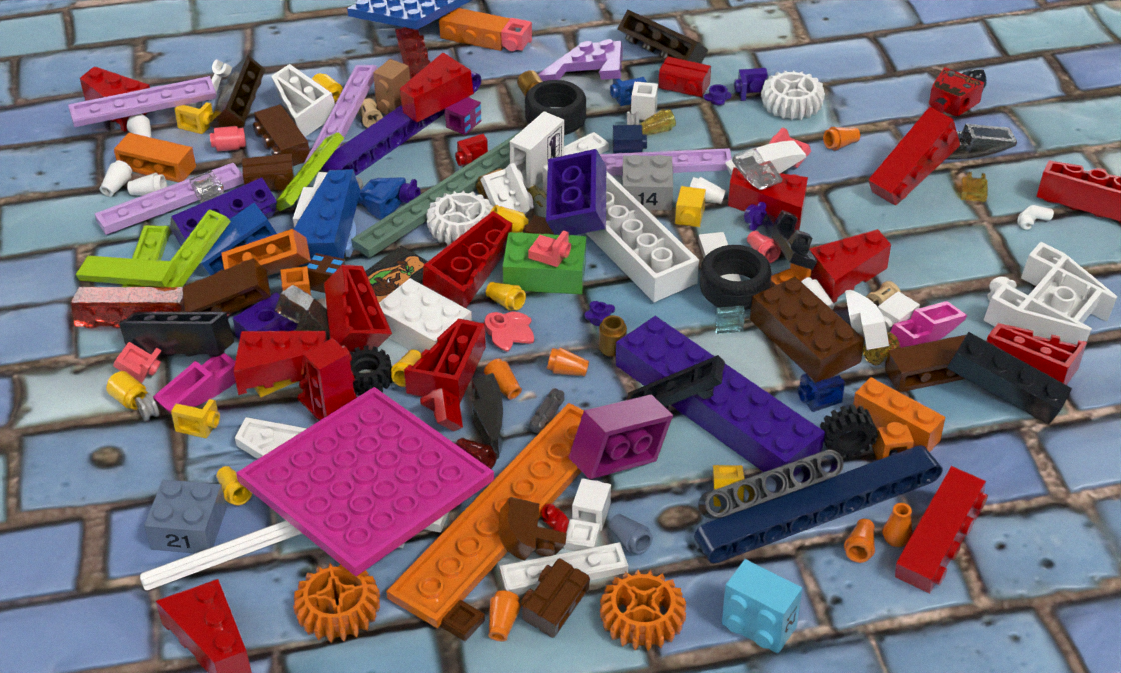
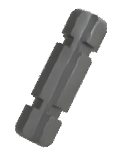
(547, 410)

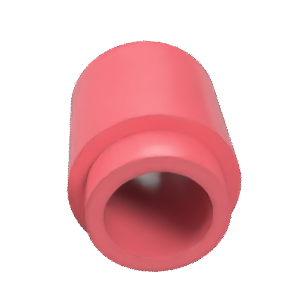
(228, 138)

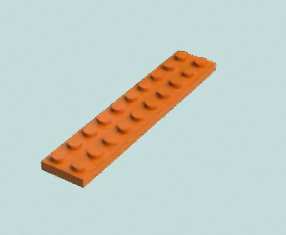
(472, 542)

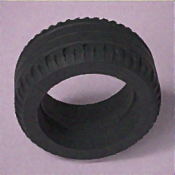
(557, 94)
(734, 260)

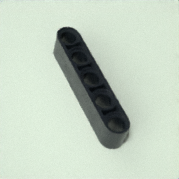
(784, 481)

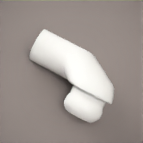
(1032, 213)

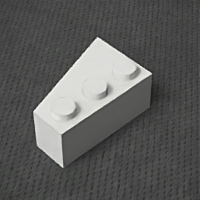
(303, 99)

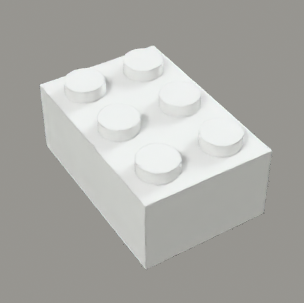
(419, 315)

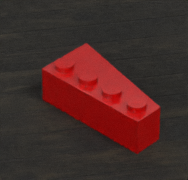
(915, 156)
(1081, 189)
(468, 260)
(942, 530)

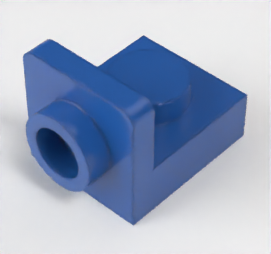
(623, 90)

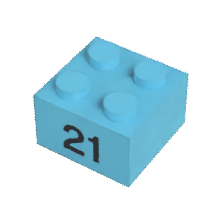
(761, 606)

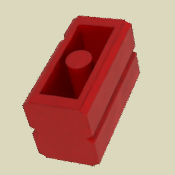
(684, 77)

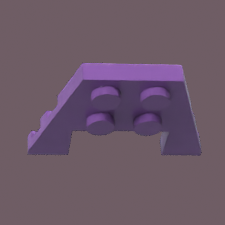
(589, 56)

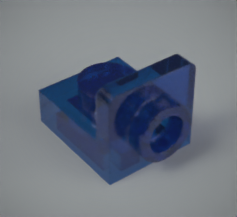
(822, 393)

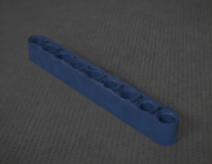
(817, 504)

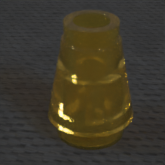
(659, 122)

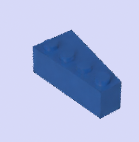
(330, 214)

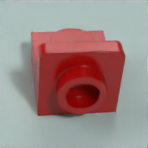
(471, 149)
(445, 408)

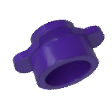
(718, 94)
(409, 191)
(754, 215)
(598, 312)

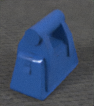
(381, 196)

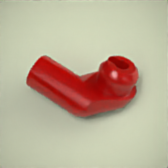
(554, 518)

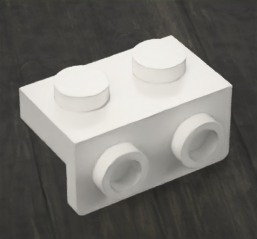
(508, 190)

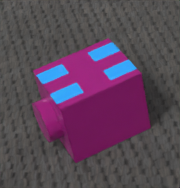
(463, 115)

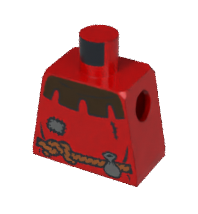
(955, 92)

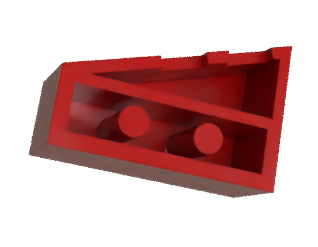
(103, 83)
(784, 196)
(1048, 355)

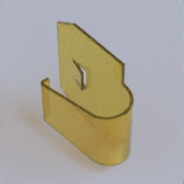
(534, 191)

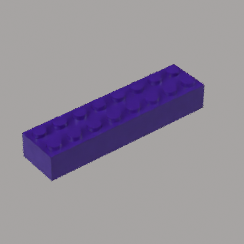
(737, 413)

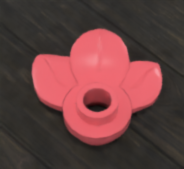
(508, 329)

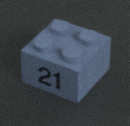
(185, 516)

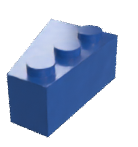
(243, 229)

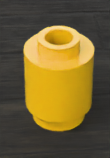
(329, 84)
(125, 389)

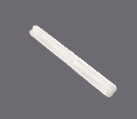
(217, 554)

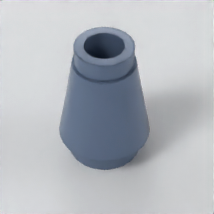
(632, 534)

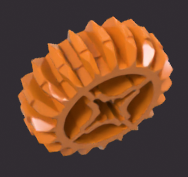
(317, 605)
(642, 619)

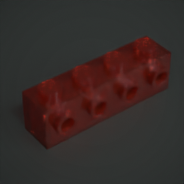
(411, 50)
(112, 305)

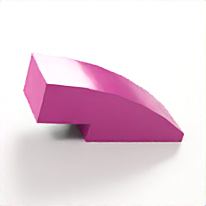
(928, 324)
(198, 383)

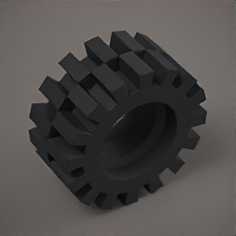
(373, 360)
(854, 420)

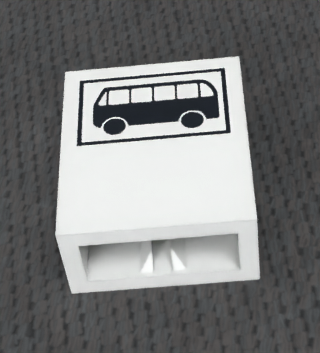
(537, 144)

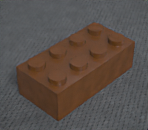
(806, 329)

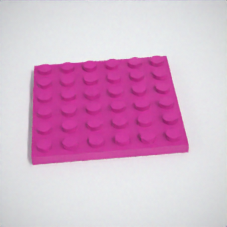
(365, 479)

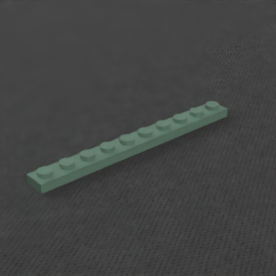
(415, 212)

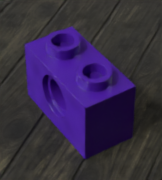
(263, 318)

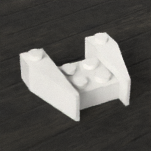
(1059, 302)

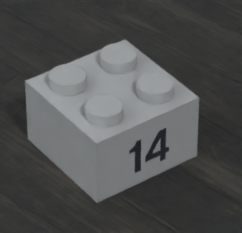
(649, 180)

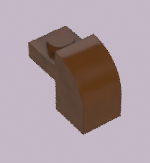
(521, 532)

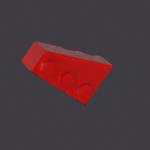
(436, 88)
(850, 261)
(353, 310)
(272, 357)
(449, 362)
(326, 379)
(206, 627)

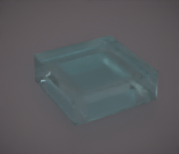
(729, 319)

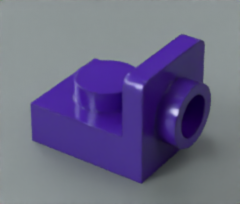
(750, 81)

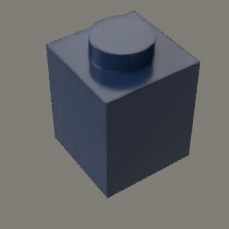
(628, 139)

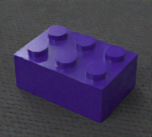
(576, 193)

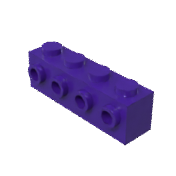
(226, 204)

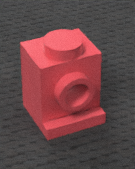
(516, 40)

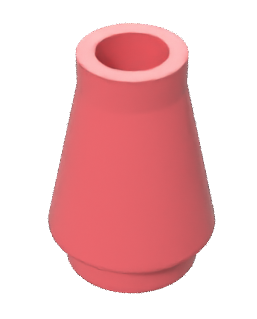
(764, 245)

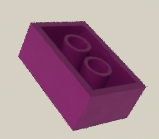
(620, 436)

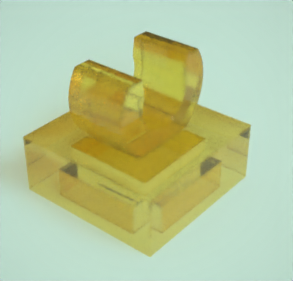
(974, 188)

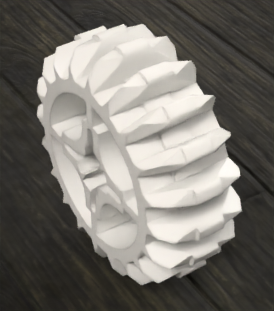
(792, 95)
(455, 215)

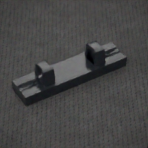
(792, 243)
(696, 379)

